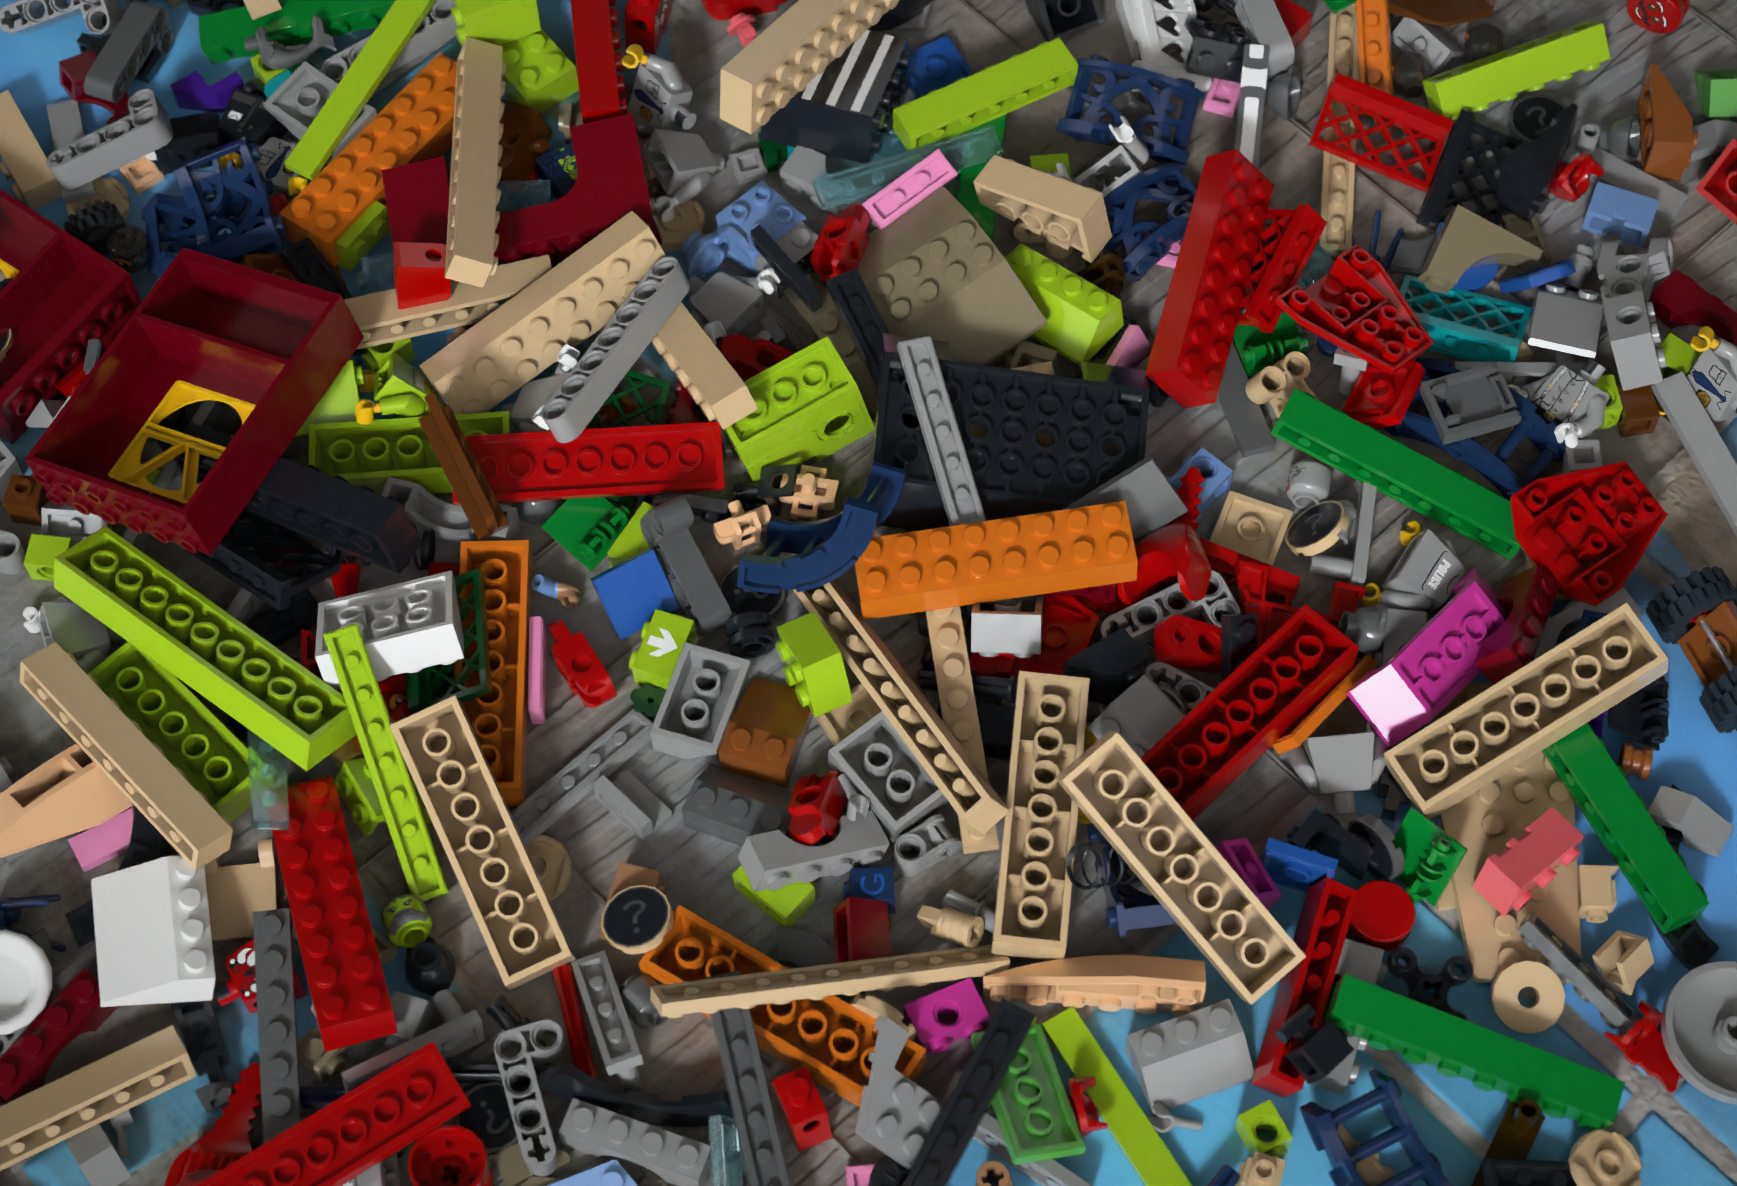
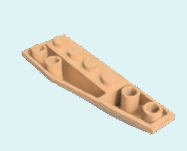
(57, 801)
(1106, 982)

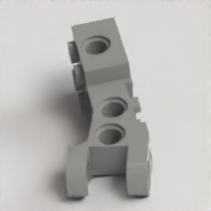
(1627, 308)

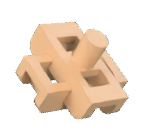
(806, 493)
(742, 525)

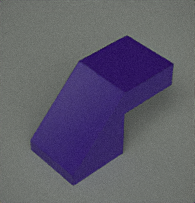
(196, 94)

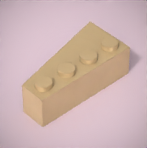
(1046, 204)

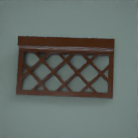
(462, 469)

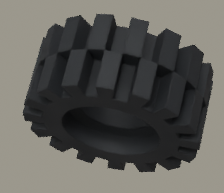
(95, 224)

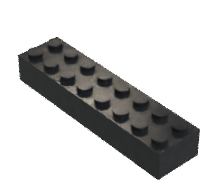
(324, 507)

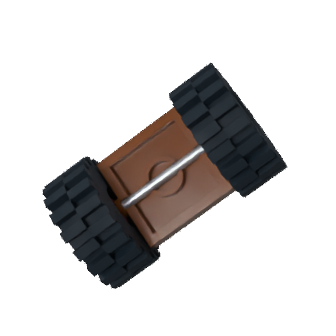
(1702, 619)

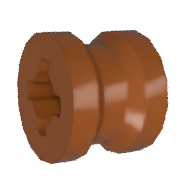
(1636, 760)

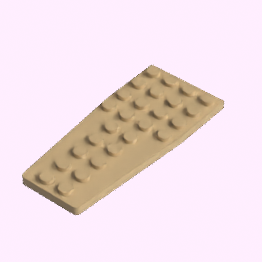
(1484, 827)

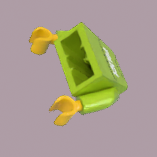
(396, 389)

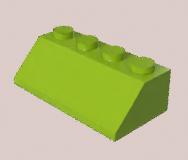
(1077, 312)

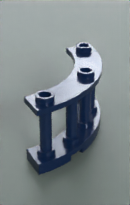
(1472, 453)
(822, 546)
(1323, 1128)

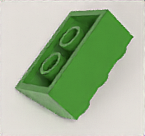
(1717, 93)

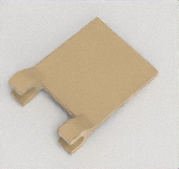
(239, 891)

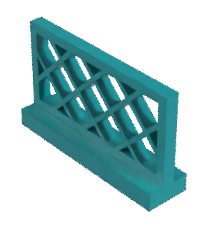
(1456, 336)

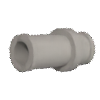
(1583, 264)

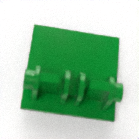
(1265, 349)
(587, 528)
(1428, 855)

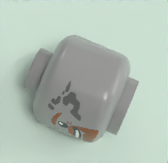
(1308, 483)

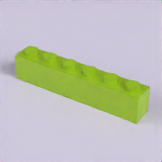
(1517, 69)
(985, 95)

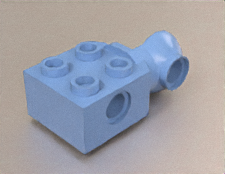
(732, 233)

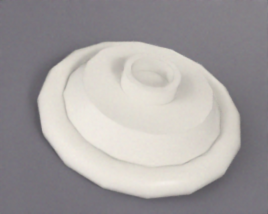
(23, 981)

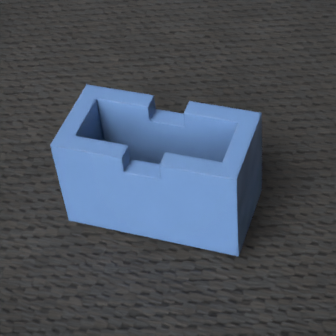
(1621, 214)

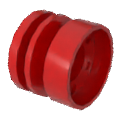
(449, 1154)

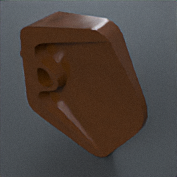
(1442, 11)
(522, 139)

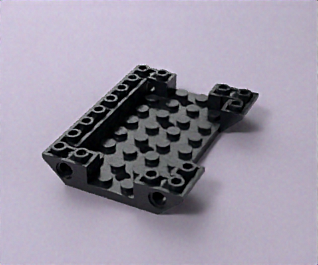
(1014, 406)

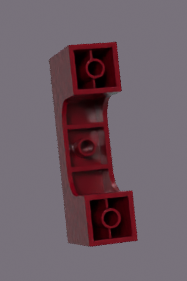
(608, 186)

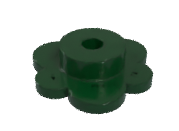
(647, 700)

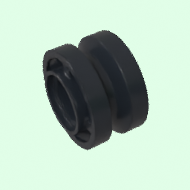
(750, 634)

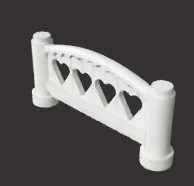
(1153, 39)

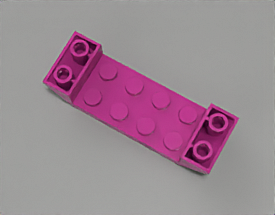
(1431, 664)

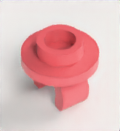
(742, 26)

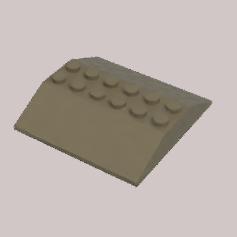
(934, 278)

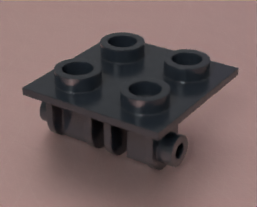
(1643, 714)

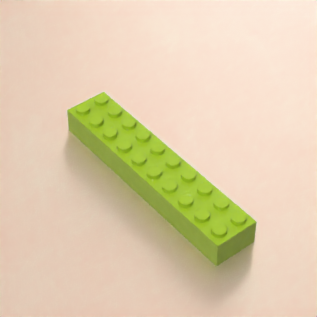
(205, 647)

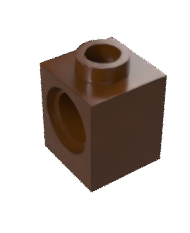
(1639, 411)
(25, 499)

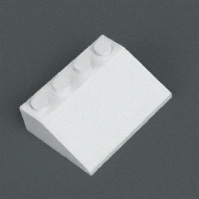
(400, 625)
(153, 934)

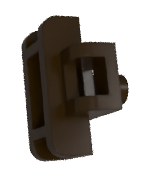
(1113, 274)

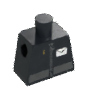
(248, 118)

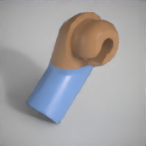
(557, 590)

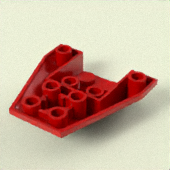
(1359, 312)
(1587, 528)

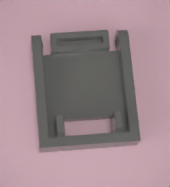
(1473, 401)

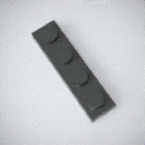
(1586, 980)

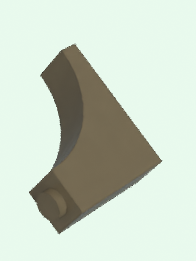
(1469, 242)

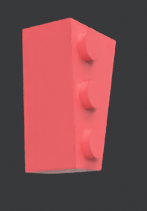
(1529, 862)

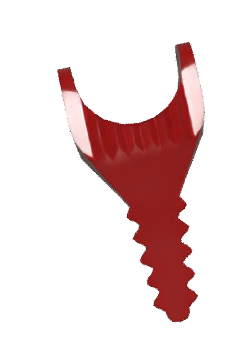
(1173, 551)
(225, 1141)

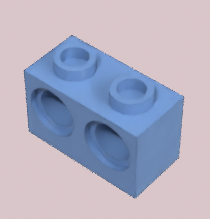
(1214, 486)

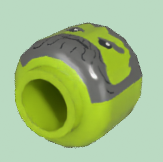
(406, 920)

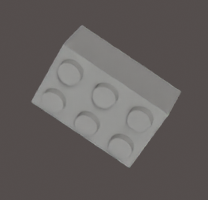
(888, 774)

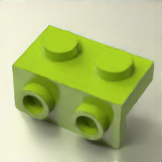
(362, 236)
(359, 795)

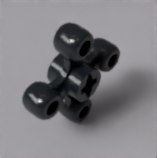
(1420, 982)

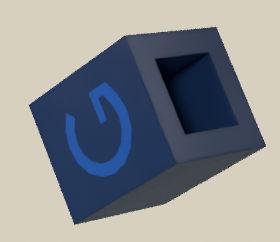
(872, 884)

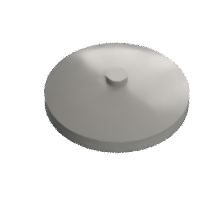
(1702, 1029)

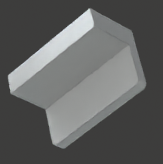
(1426, 40)
(68, 522)
(632, 804)

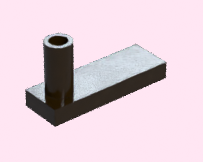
(1515, 1134)

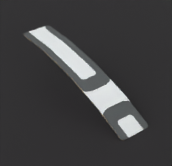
(1252, 101)

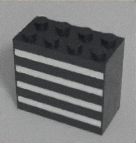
(848, 103)

